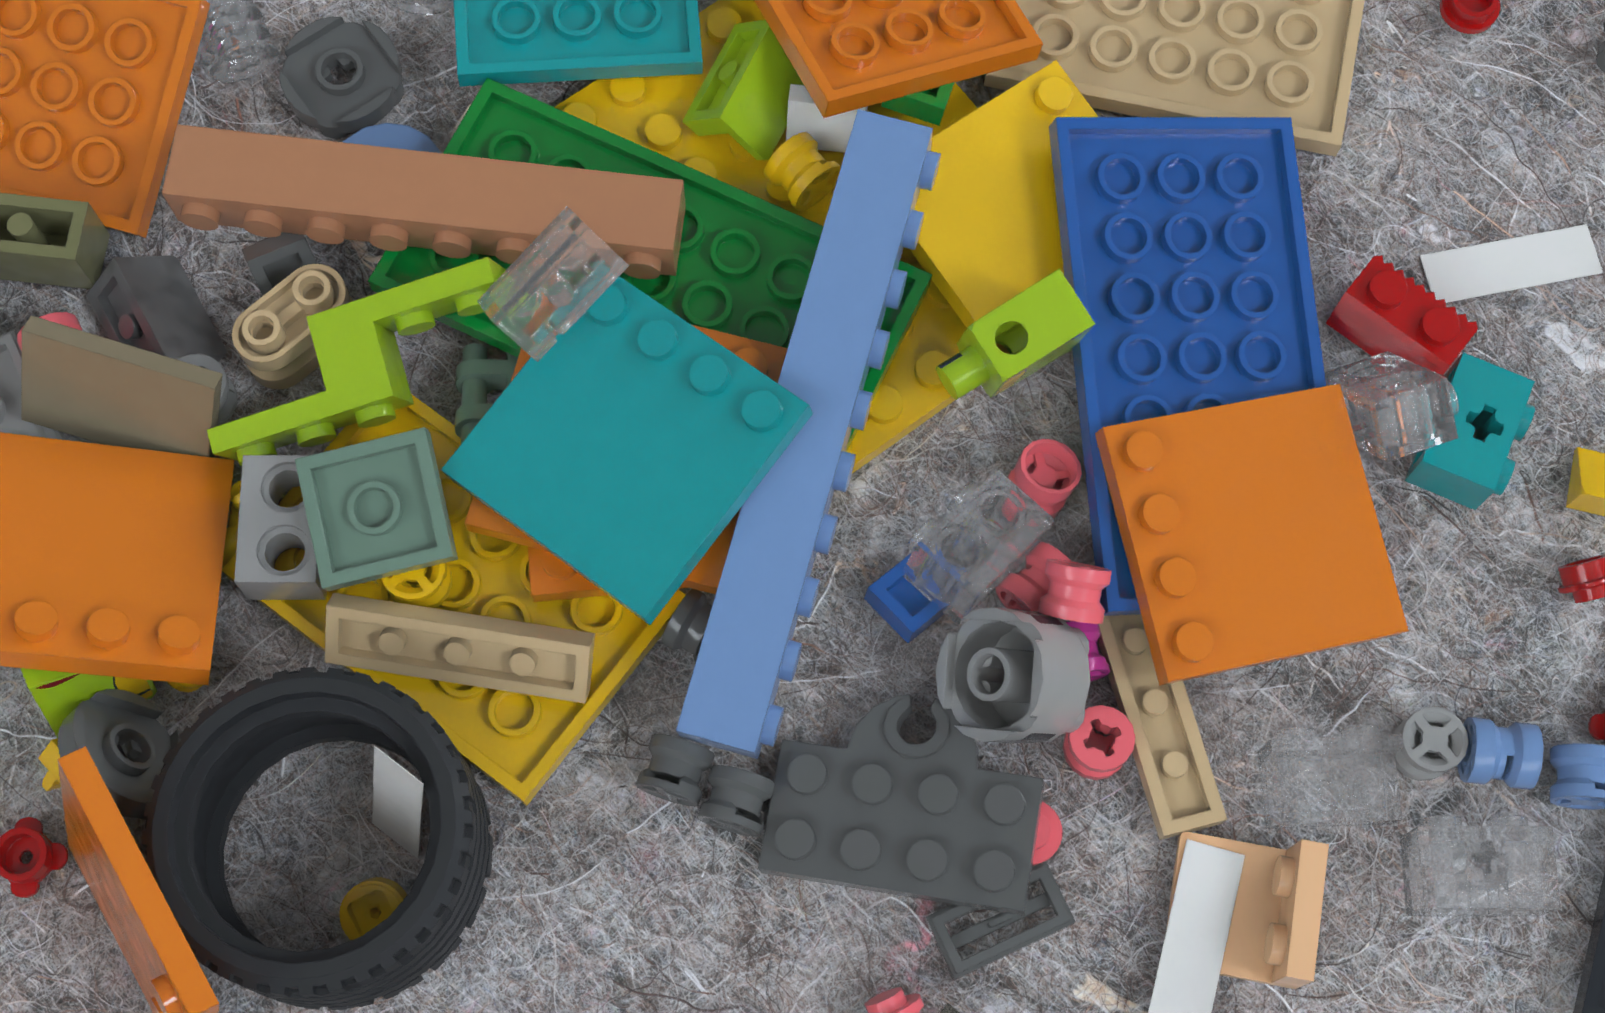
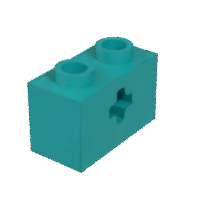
(1496, 407)

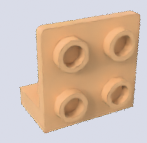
(1274, 911)

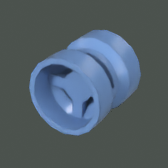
(1502, 753)

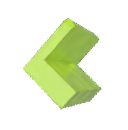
(746, 91)

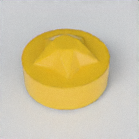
(369, 905)

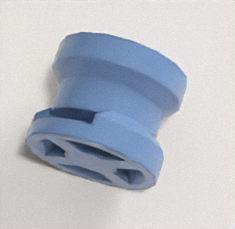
(1579, 776)

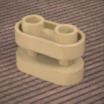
(275, 330)

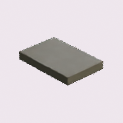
(115, 391)

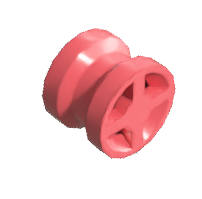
(1074, 591)
(1087, 750)

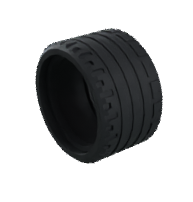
(227, 755)

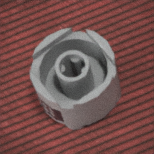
(1014, 676)

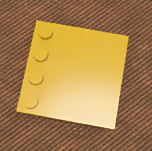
(993, 200)

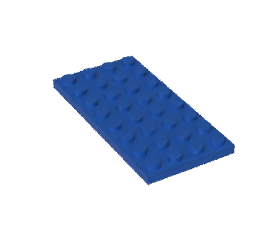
(1194, 276)

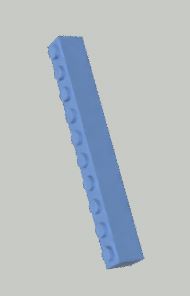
(825, 365)

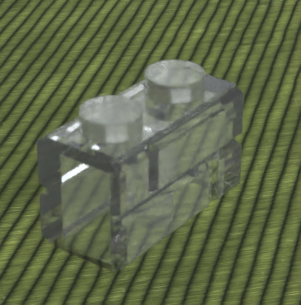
(552, 284)

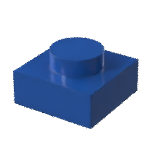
(902, 603)

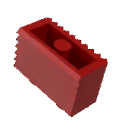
(1394, 315)

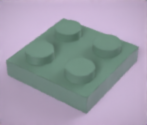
(376, 509)

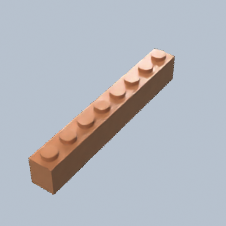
(414, 197)

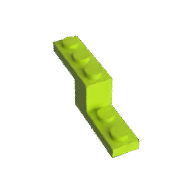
(359, 362)

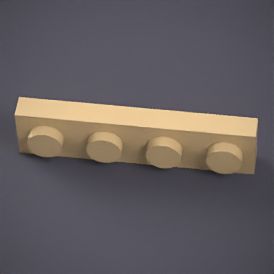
(459, 647)
(1166, 733)

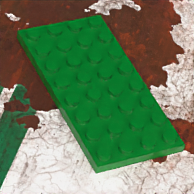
(738, 255)

